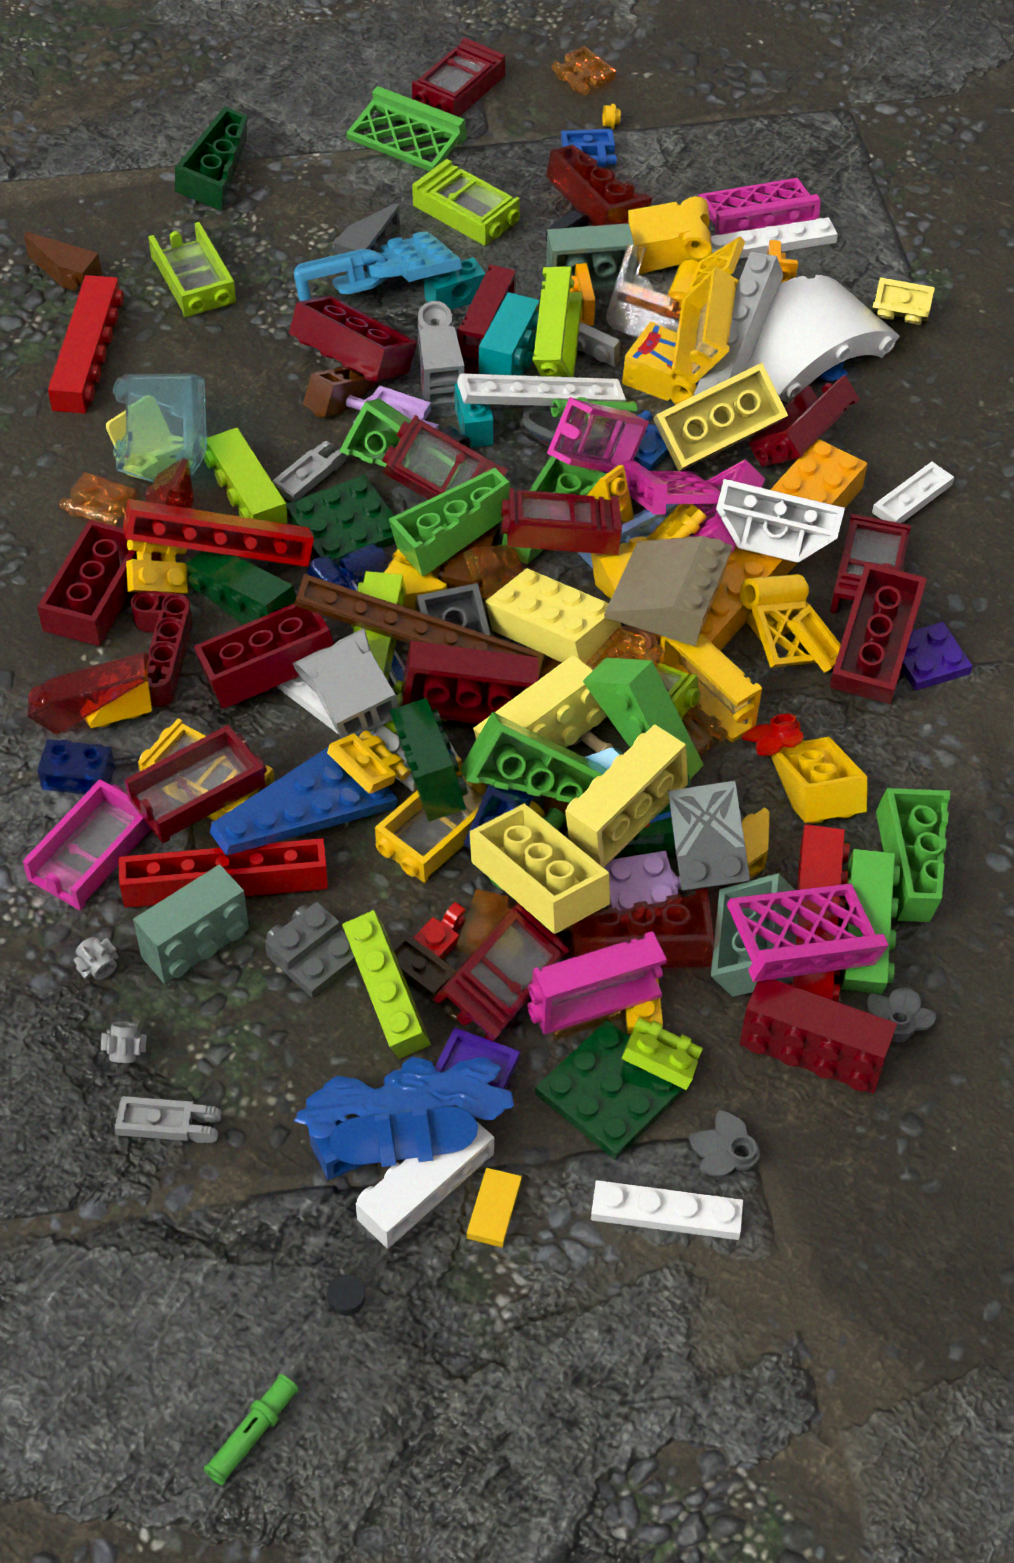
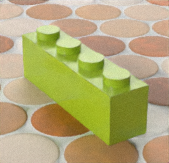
(244, 478)
(391, 589)
(386, 984)

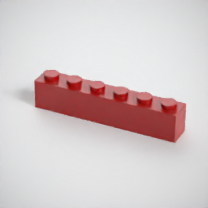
(85, 344)
(217, 533)
(821, 866)
(258, 871)

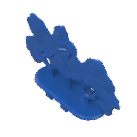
(411, 1111)

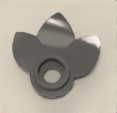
(904, 1009)
(721, 1144)

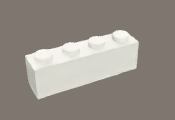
(417, 1187)

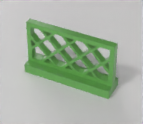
(417, 116)

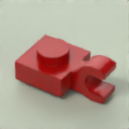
(442, 936)

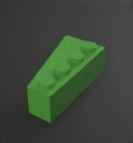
(559, 478)
(636, 700)
(914, 829)

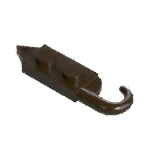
(421, 966)

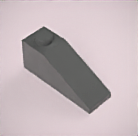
(369, 232)

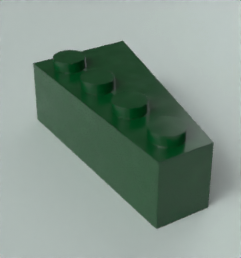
(213, 159)
(238, 586)
(429, 759)

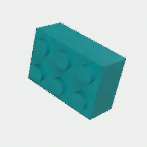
(510, 338)

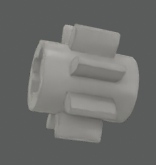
(96, 958)
(123, 1042)

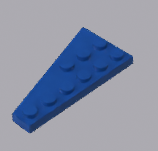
(298, 803)

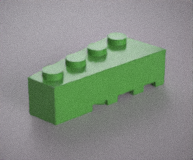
(374, 432)
(450, 520)
(527, 762)
(873, 881)

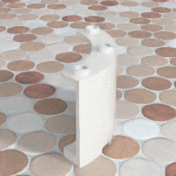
(813, 329)

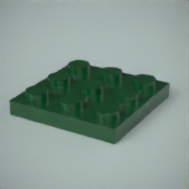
(344, 518)
(605, 1094)

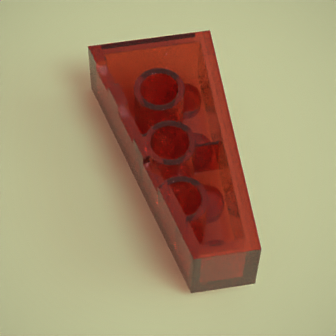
(593, 188)
(679, 924)

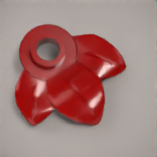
(771, 738)

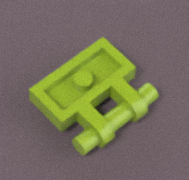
(662, 1053)

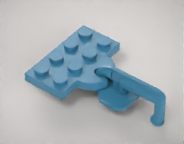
(411, 258)

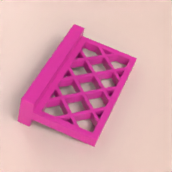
(772, 211)
(660, 488)
(819, 954)

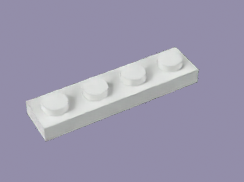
(667, 1210)

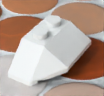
(777, 521)

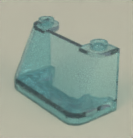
(161, 422)

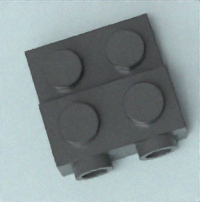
(310, 948)

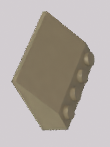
(670, 586)

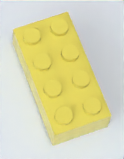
(720, 417)
(550, 617)
(555, 705)
(627, 795)
(540, 868)

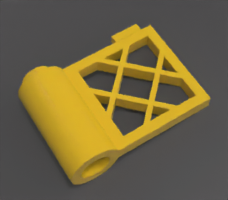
(692, 272)
(773, 597)

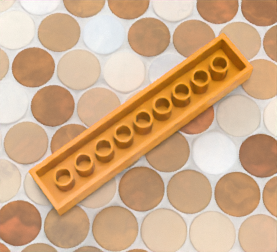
(819, 475)

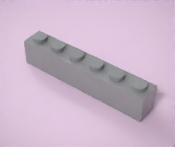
(750, 310)

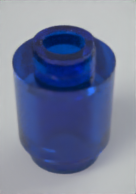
(362, 560)
(328, 570)

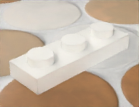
(913, 494)

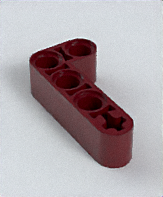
(171, 623)

